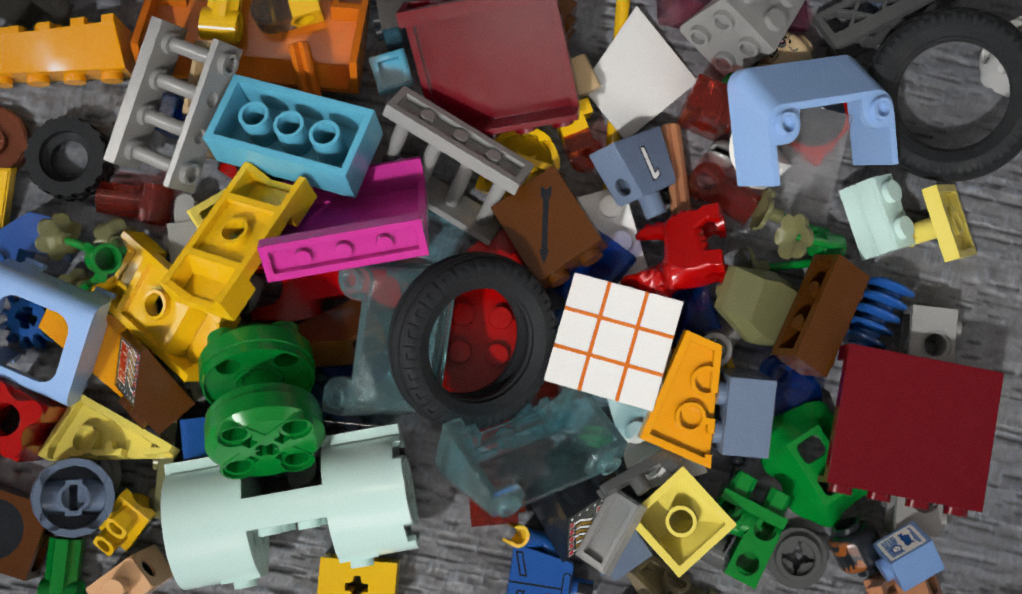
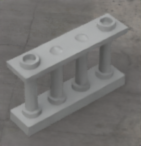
(143, 98)
(464, 144)

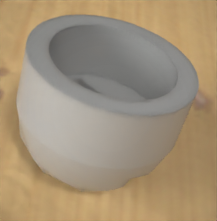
(718, 158)

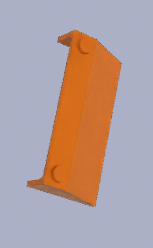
(335, 44)

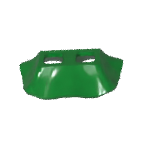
(797, 476)

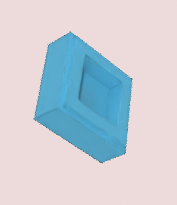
(391, 71)

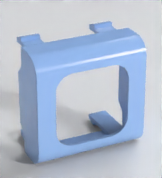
(86, 324)

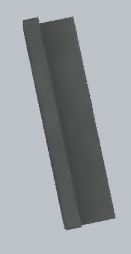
(871, 28)

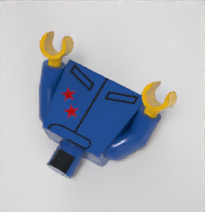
(538, 567)

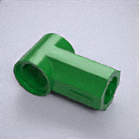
(64, 567)

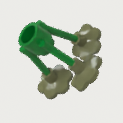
(792, 237)
(103, 256)

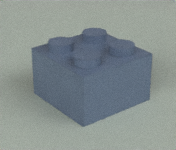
(744, 413)

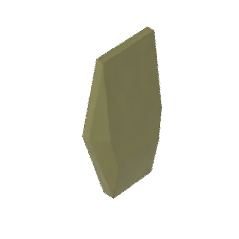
(755, 303)

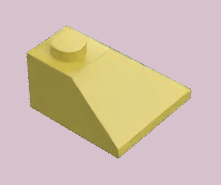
(683, 521)

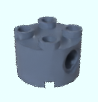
(72, 497)

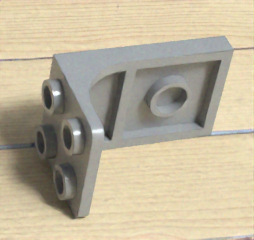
(739, 31)

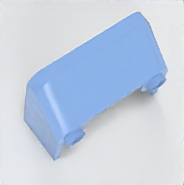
(768, 105)

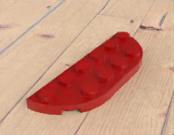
(481, 330)

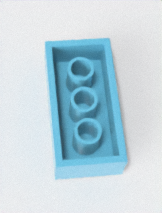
(294, 135)

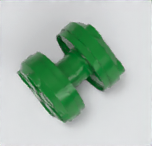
(260, 400)

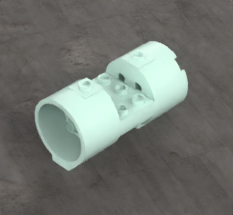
(222, 526)

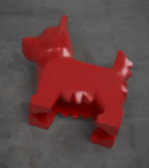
(686, 251)

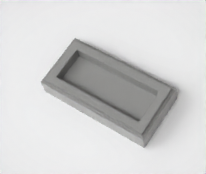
(611, 532)

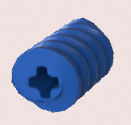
(876, 311)

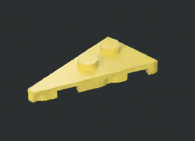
(98, 433)

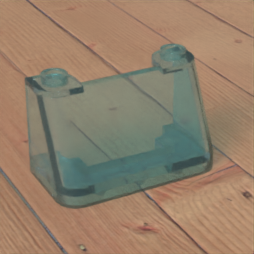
(372, 385)
(530, 454)

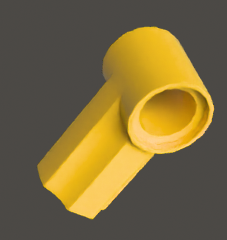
(222, 21)

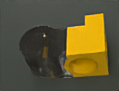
(285, 15)

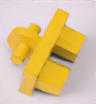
(125, 523)

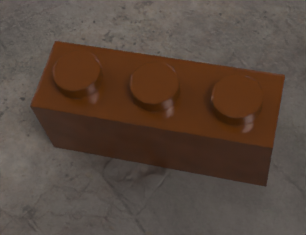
(820, 315)

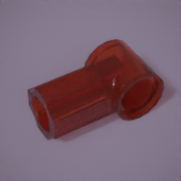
(734, 200)
(144, 203)

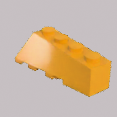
(66, 53)

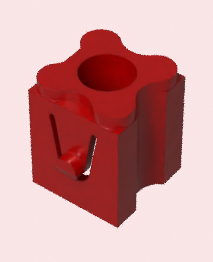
(37, 419)

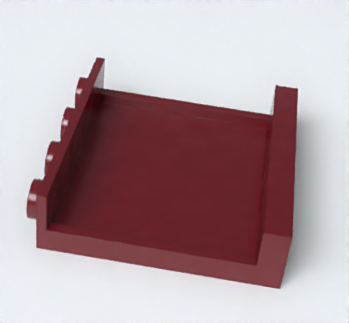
(494, 62)
(913, 429)

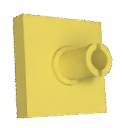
(945, 223)

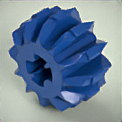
(20, 328)

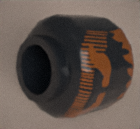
(853, 546)

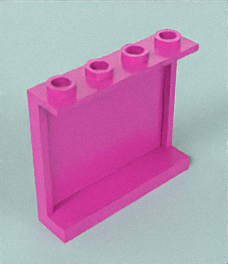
(344, 233)

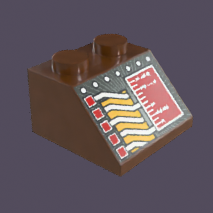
(147, 388)

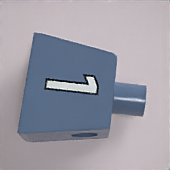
(637, 170)

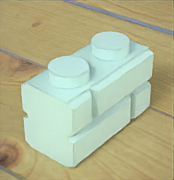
(877, 216)

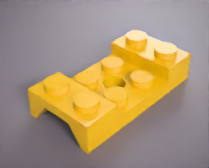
(217, 271)
(178, 330)

